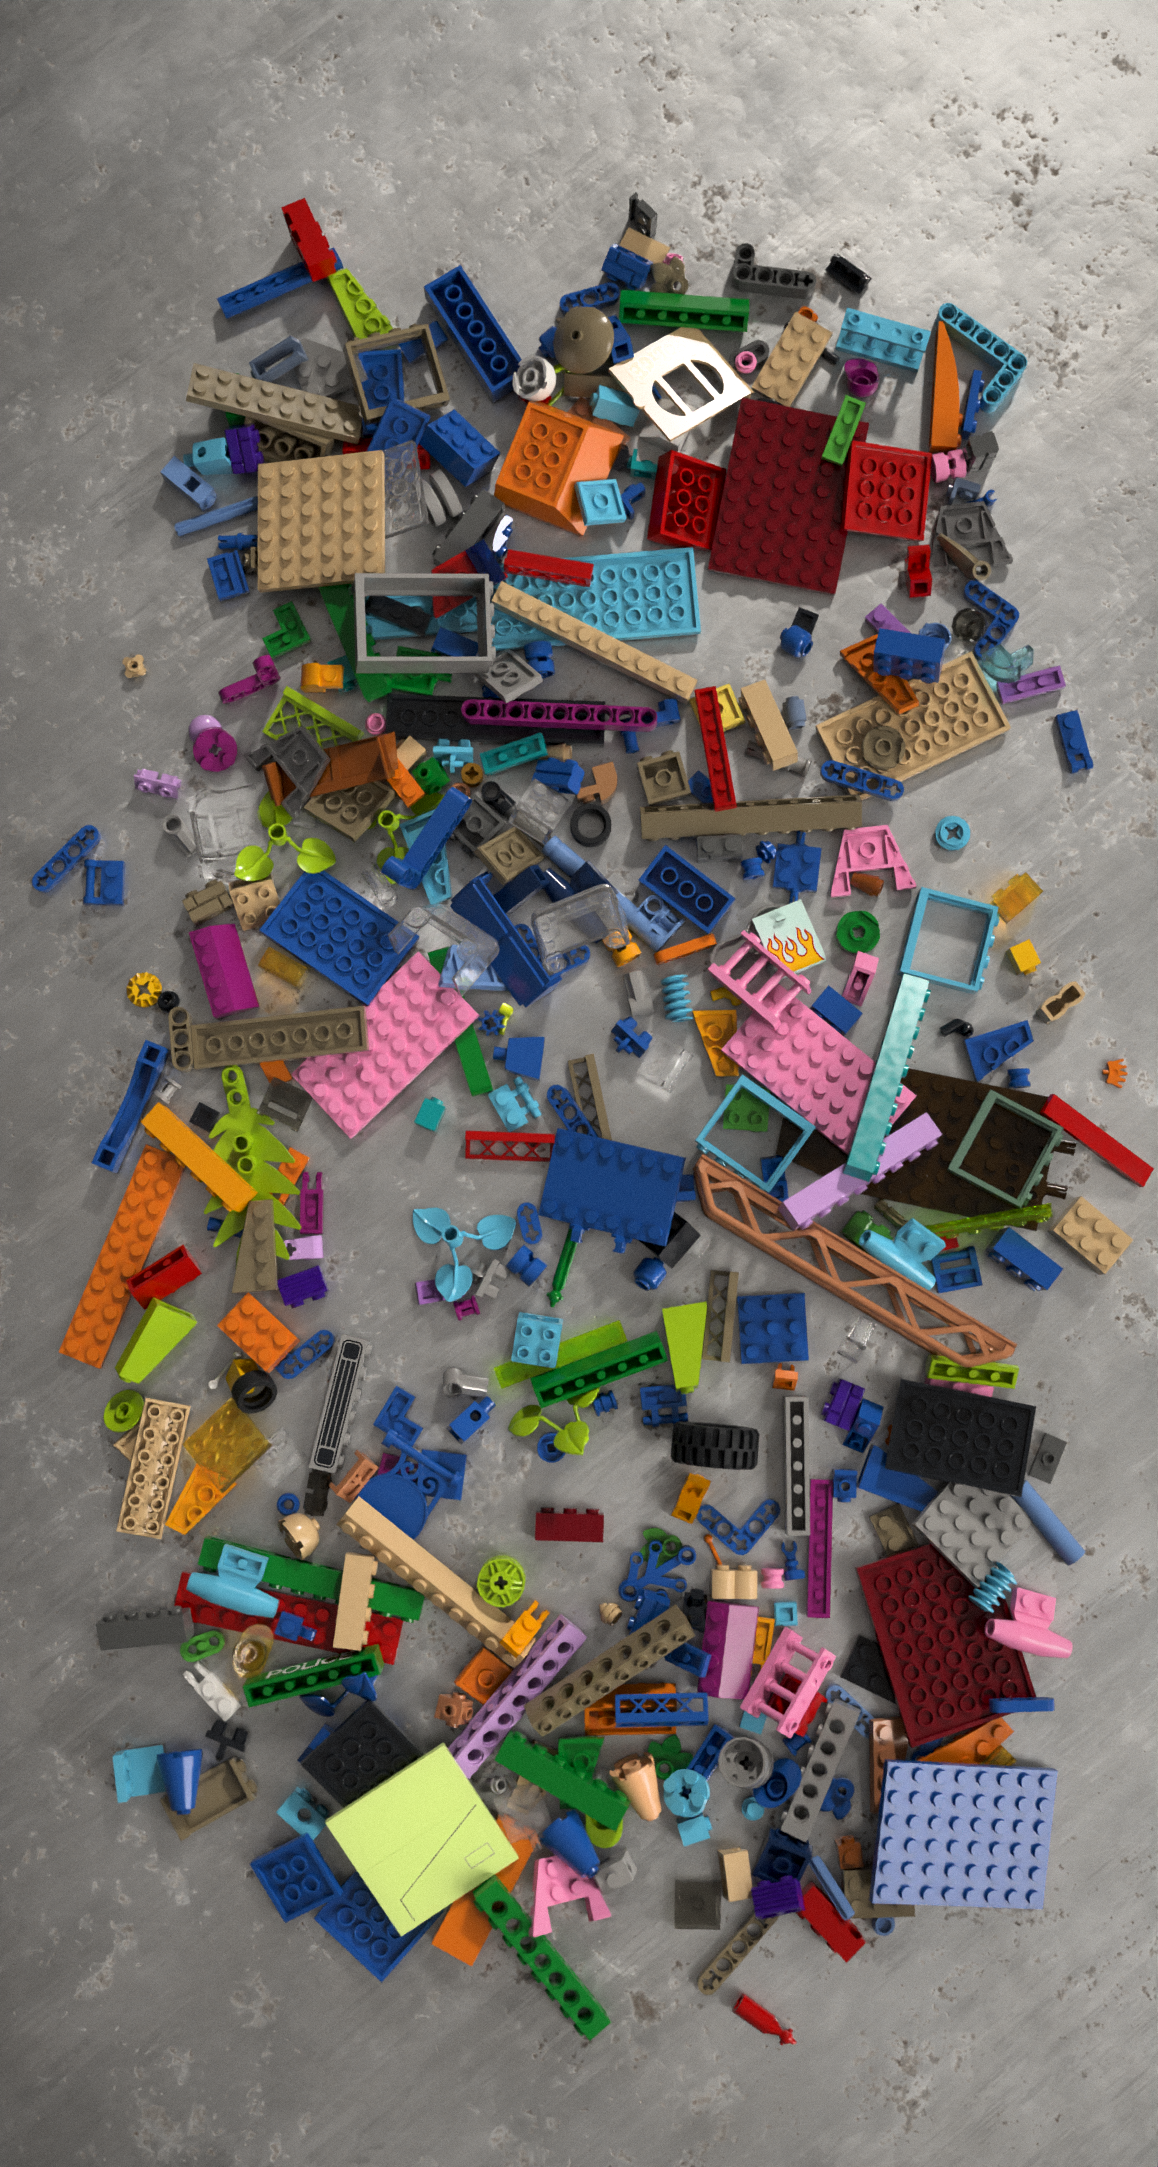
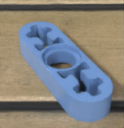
(844, 1694)

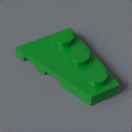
(581, 1753)

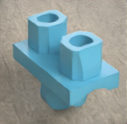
(453, 756)

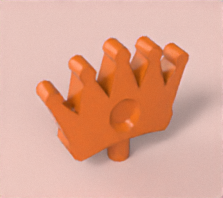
(1114, 1073)

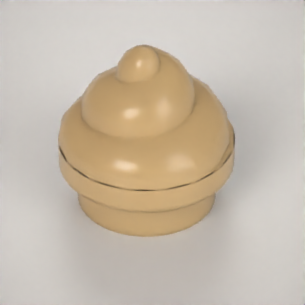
(610, 1613)

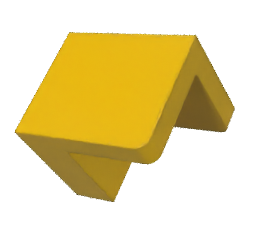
(237, 1369)

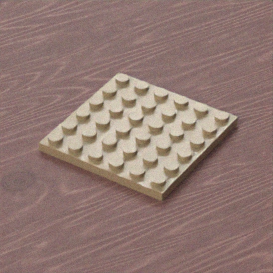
(320, 520)

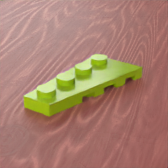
(356, 306)

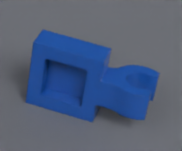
(292, 1626)

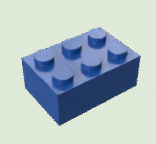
(459, 448)
(909, 655)
(1023, 1260)

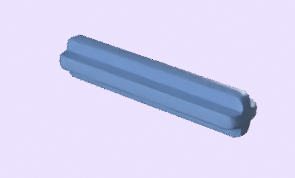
(831, 1888)

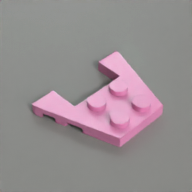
(869, 851)
(557, 1884)

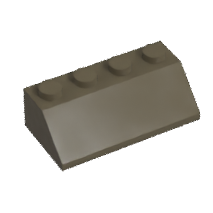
(287, 444)

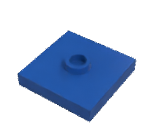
(452, 1462)

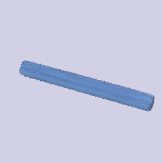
(216, 516)

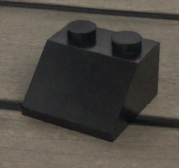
(680, 1239)

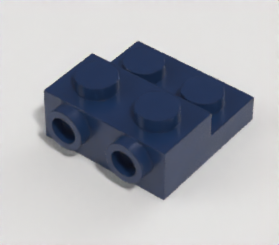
(782, 1857)

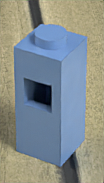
(189, 484)

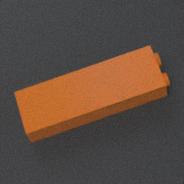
(463, 1925)

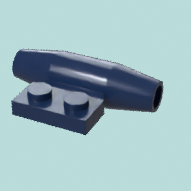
(583, 879)

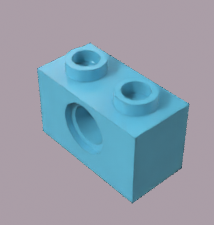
(290, 1813)

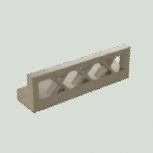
(596, 1094)
(729, 1313)

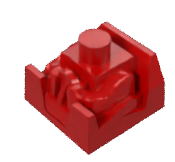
(781, 1705)

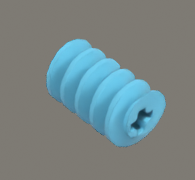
(676, 998)
(993, 1588)

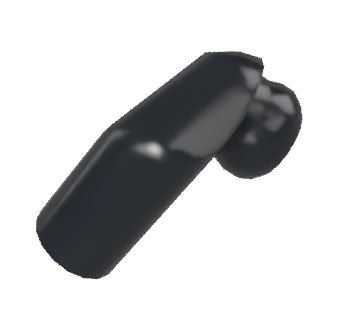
(958, 1026)

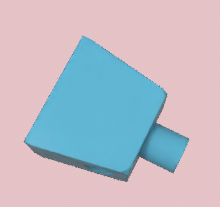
(210, 457)

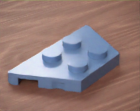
(486, 981)

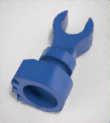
(791, 1563)

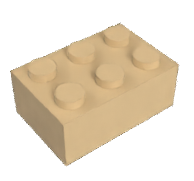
(1090, 1235)

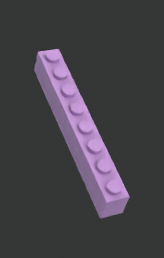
(836, 1186)

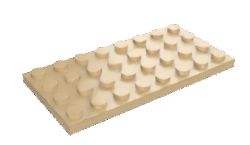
(946, 723)

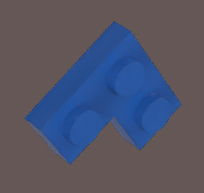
(393, 1417)

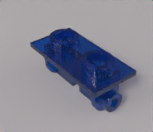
(485, 562)

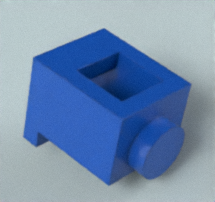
(844, 1475)

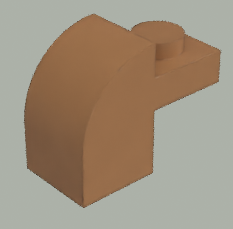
(605, 785)

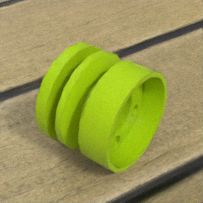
(511, 1571)

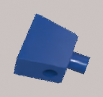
(522, 1056)
(464, 1426)

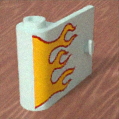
(790, 940)

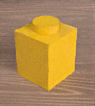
(1023, 958)

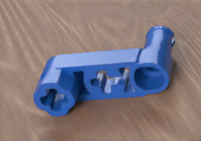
(667, 715)

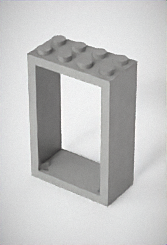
(425, 585)

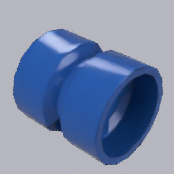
(539, 655)
(526, 1265)
(547, 1450)

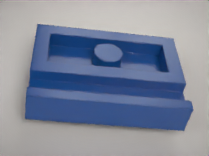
(228, 575)

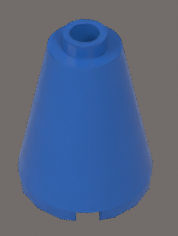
(181, 1778)
(572, 1844)

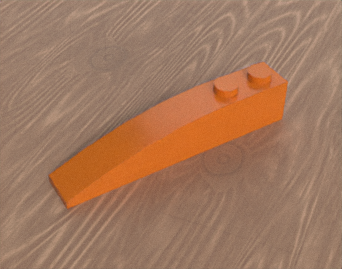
(944, 398)

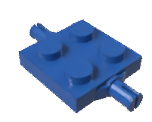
(797, 867)

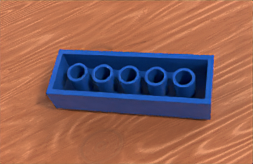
(474, 331)

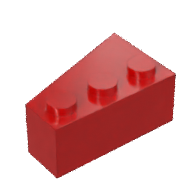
(308, 240)
(825, 1921)

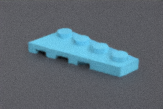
(437, 879)

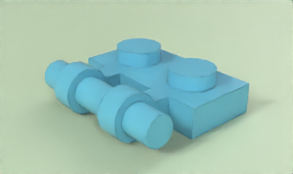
(508, 1107)

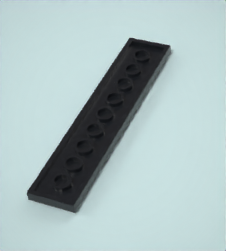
(441, 718)

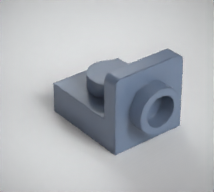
(965, 489)

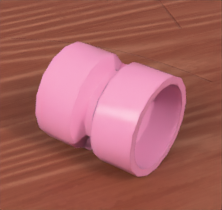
(940, 466)

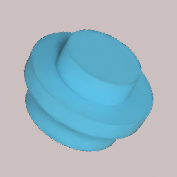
(752, 1809)

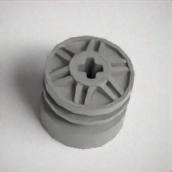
(732, 1762)

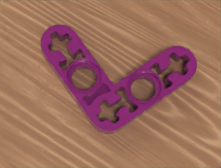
(265, 677)

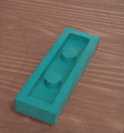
(513, 754)

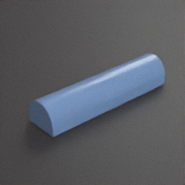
(1049, 1525)

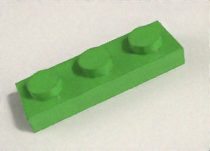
(843, 430)

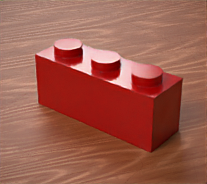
(164, 1276)

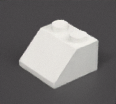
(652, 435)

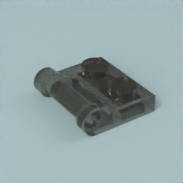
(287, 1097)

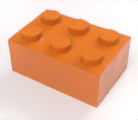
(258, 1333)

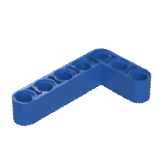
(430, 841)

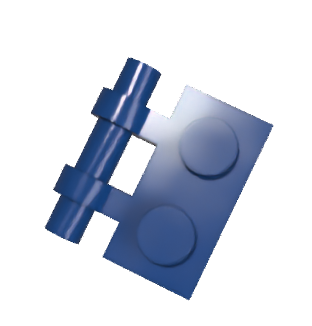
(662, 1397)

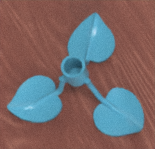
(435, 1223)

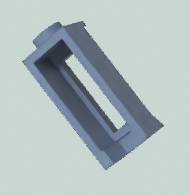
(262, 362)

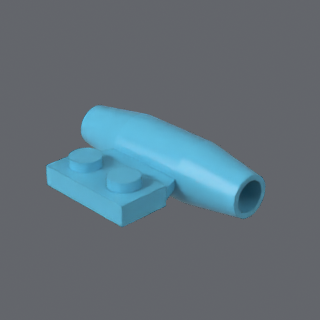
(907, 1251)
(235, 1586)

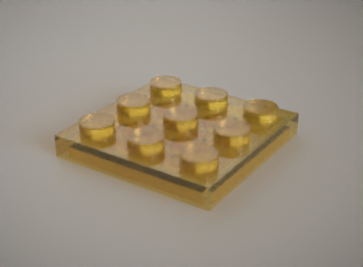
(227, 1445)

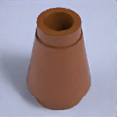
(867, 883)

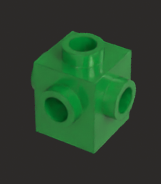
(430, 776)

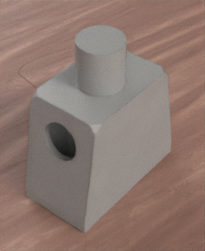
(614, 1872)

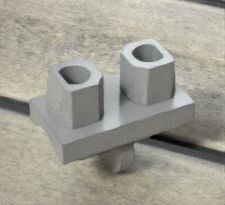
(485, 1288)

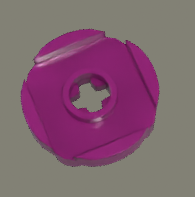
(207, 759)

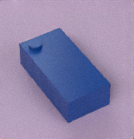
(687, 890)

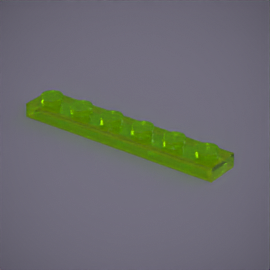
(994, 1221)
(568, 1352)

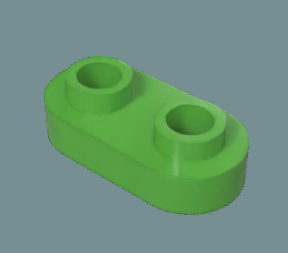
(203, 1645)

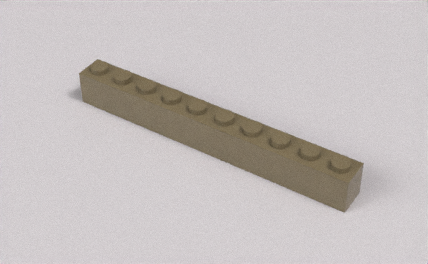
(751, 817)

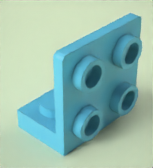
(537, 1340)
(137, 1772)

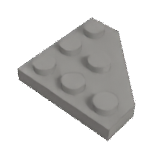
(325, 370)

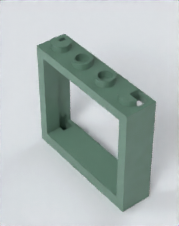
(1044, 1158)

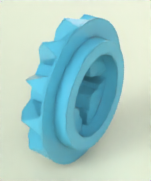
(951, 823)

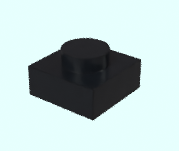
(621, 458)
(805, 619)
(204, 1117)

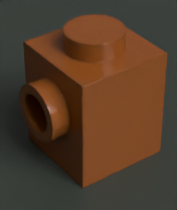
(849, 1852)

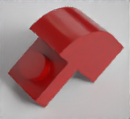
(917, 571)

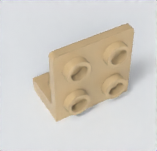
(254, 900)

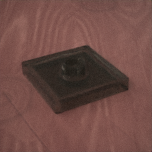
(697, 1904)

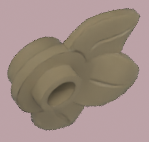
(667, 275)

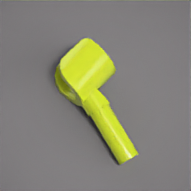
(507, 1011)

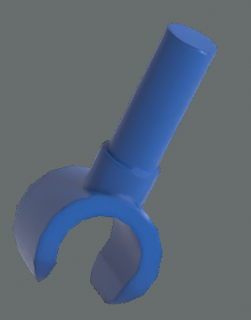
(988, 502)

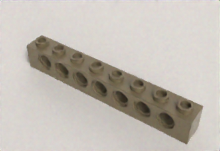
(609, 1670)

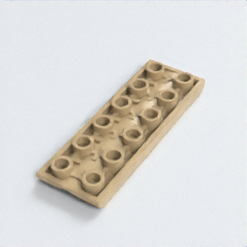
(153, 1468)

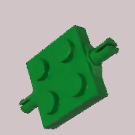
(417, 682)

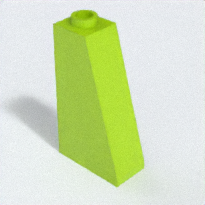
(684, 1337)
(153, 1339)

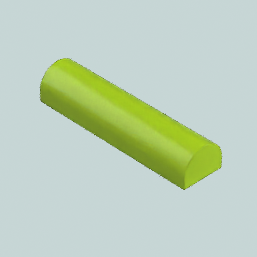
(986, 1374)

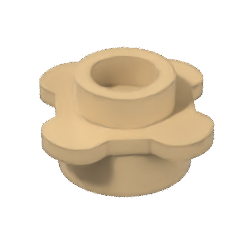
(131, 672)

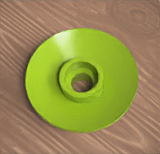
(123, 1411)

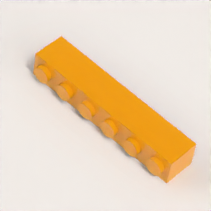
(198, 1157)

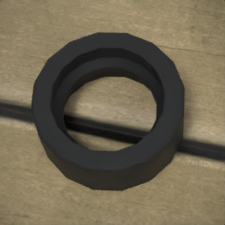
(590, 808)
(246, 1383)

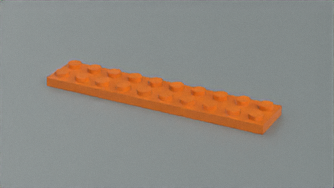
(122, 1257)

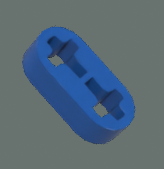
(534, 1221)

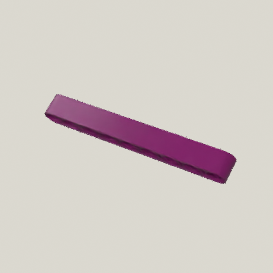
(568, 721)

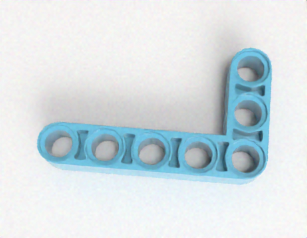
(985, 352)

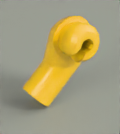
(722, 992)

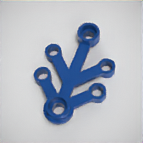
(655, 1575)

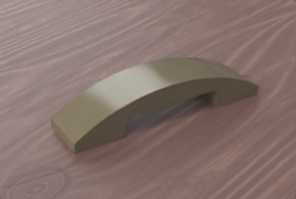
(585, 384)

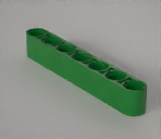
(467, 1043)

